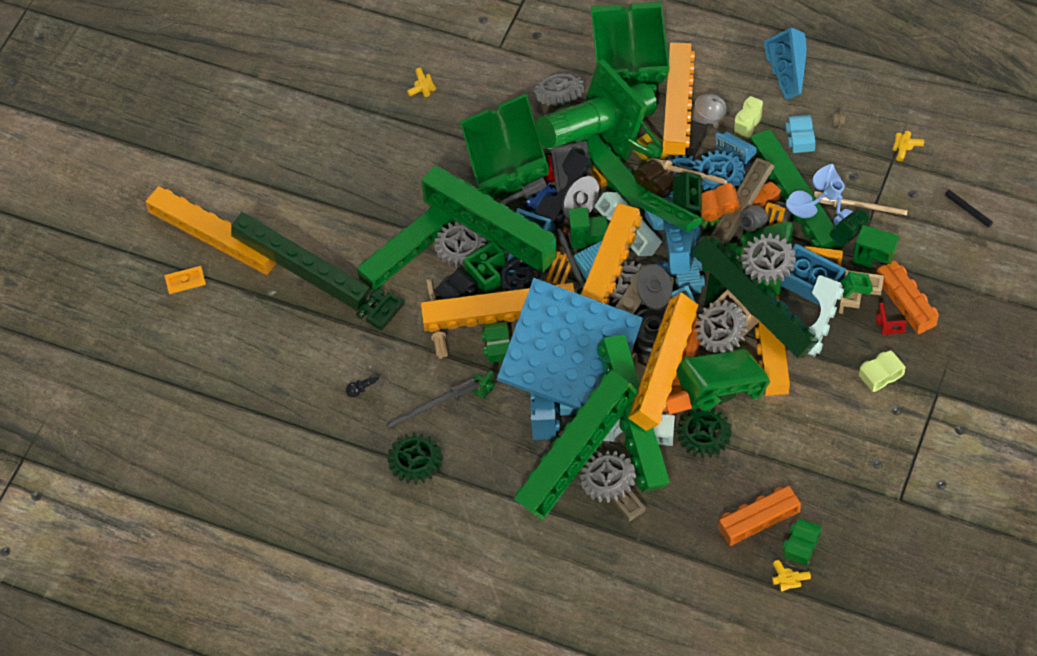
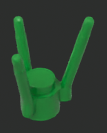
(652, 150)

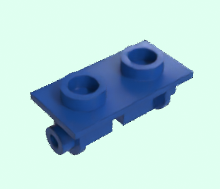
(532, 203)

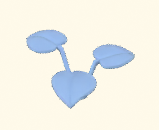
(826, 180)

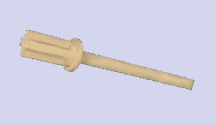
(667, 165)
(860, 204)
(438, 337)

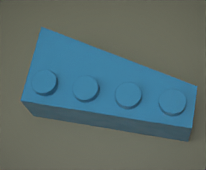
(679, 246)
(543, 418)

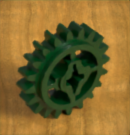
(702, 437)
(411, 453)

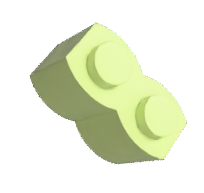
(748, 118)
(881, 371)

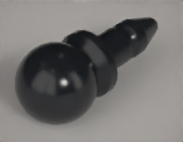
(355, 388)

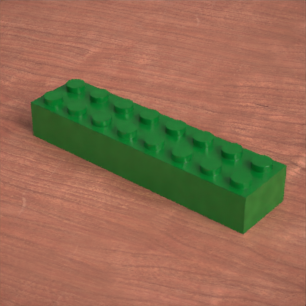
(489, 218)
(576, 444)

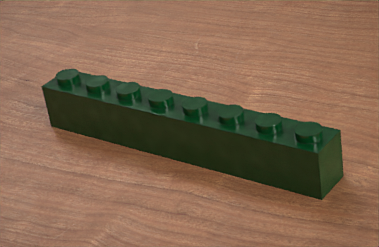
(299, 261)
(755, 297)

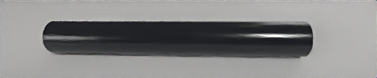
(968, 208)

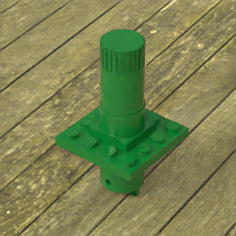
(608, 110)

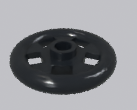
(514, 264)

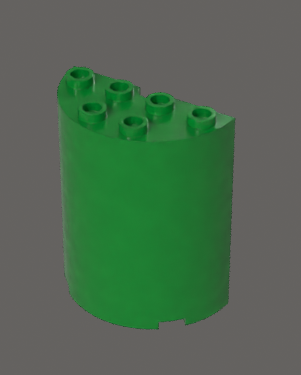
(632, 41)
(505, 148)

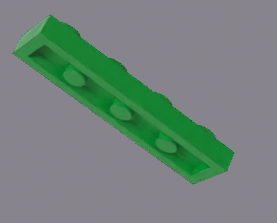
(668, 211)

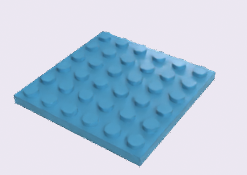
(557, 344)

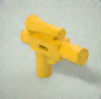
(422, 85)
(905, 143)
(787, 578)

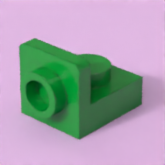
(856, 283)

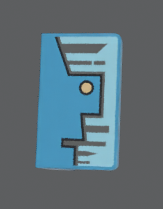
(734, 144)

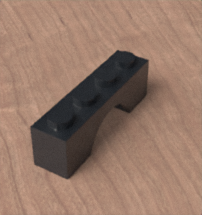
(574, 167)

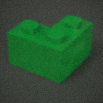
(585, 230)
(874, 245)
(484, 266)

